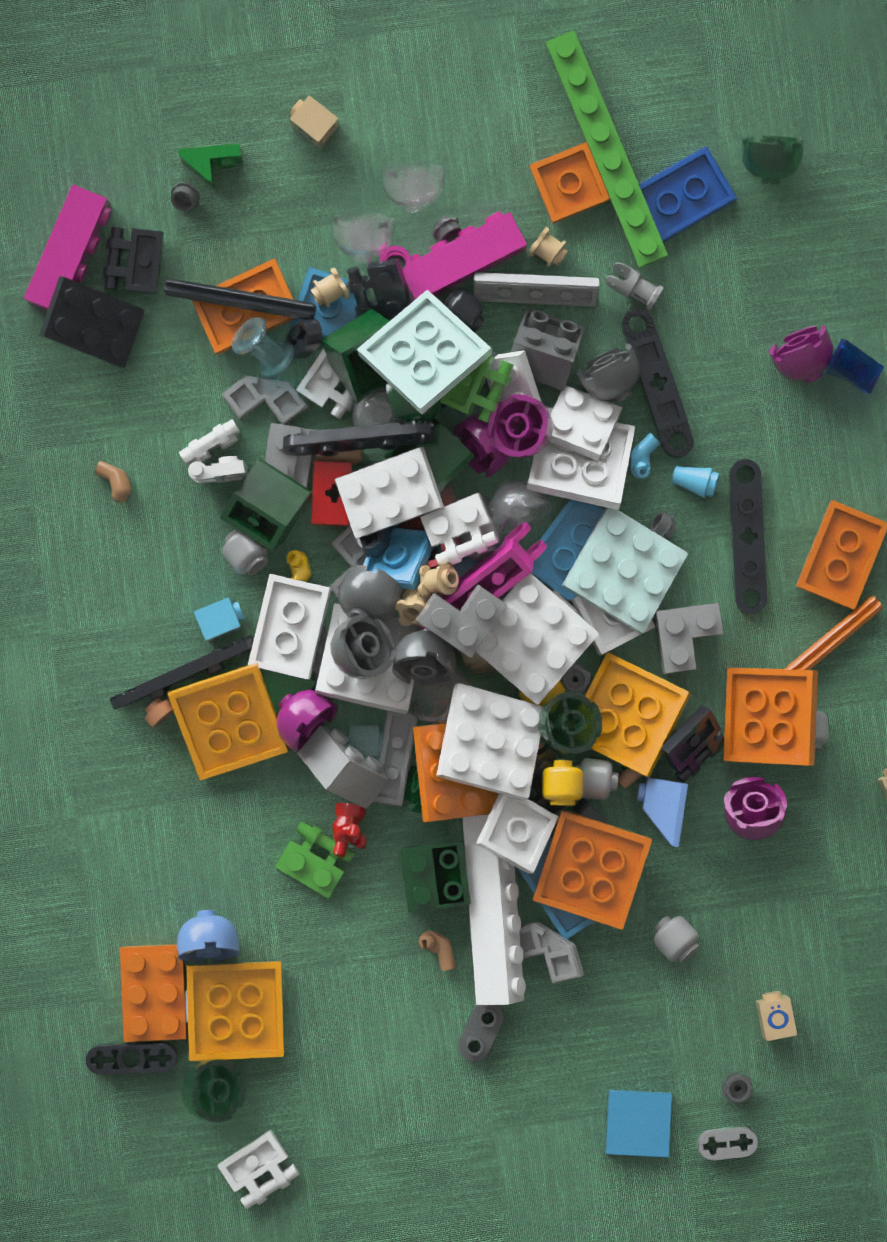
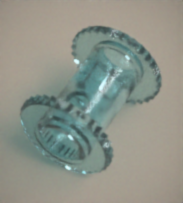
(252, 339)

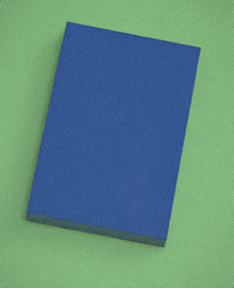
(686, 193)

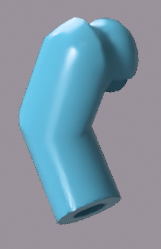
(640, 456)

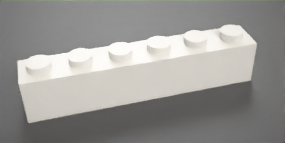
(493, 921)

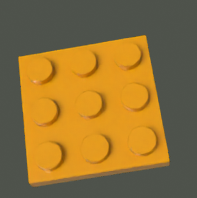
(635, 713)
(228, 721)
(235, 1010)

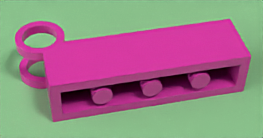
(69, 244)
(459, 260)
(500, 569)

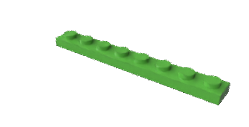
(606, 149)

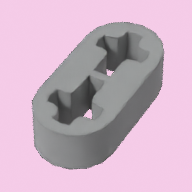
(725, 1135)

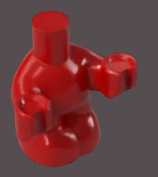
(346, 828)

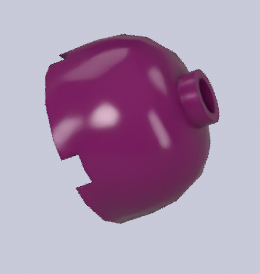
(804, 354)
(526, 423)
(476, 439)
(302, 716)
(755, 808)

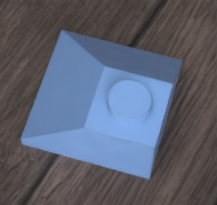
(664, 806)

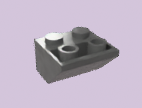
(549, 346)

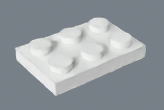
(389, 492)
(289, 626)

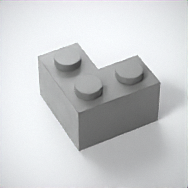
(463, 627)
(676, 630)
(343, 767)

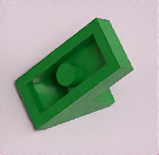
(203, 158)

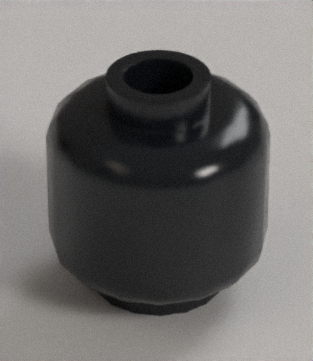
(465, 307)

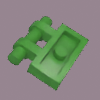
(467, 392)
(309, 867)

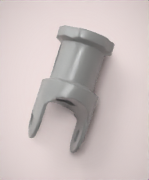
(634, 285)

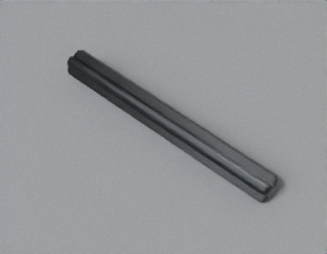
(240, 299)

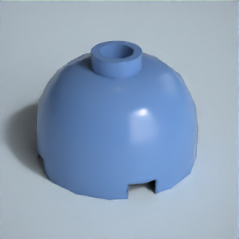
(207, 938)

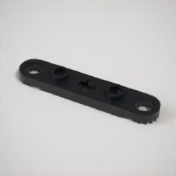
(665, 404)
(380, 436)
(747, 512)
(157, 686)

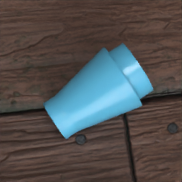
(697, 480)

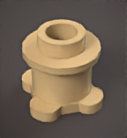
(549, 248)
(329, 289)
(438, 581)
(411, 606)

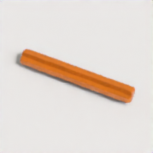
(837, 635)

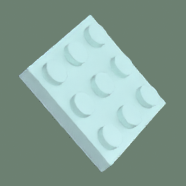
(424, 352)
(624, 569)

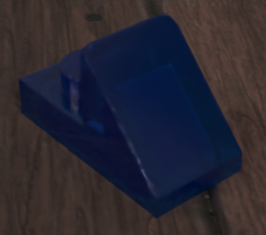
(854, 366)

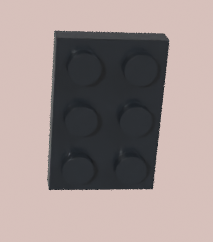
(91, 322)

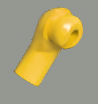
(299, 565)

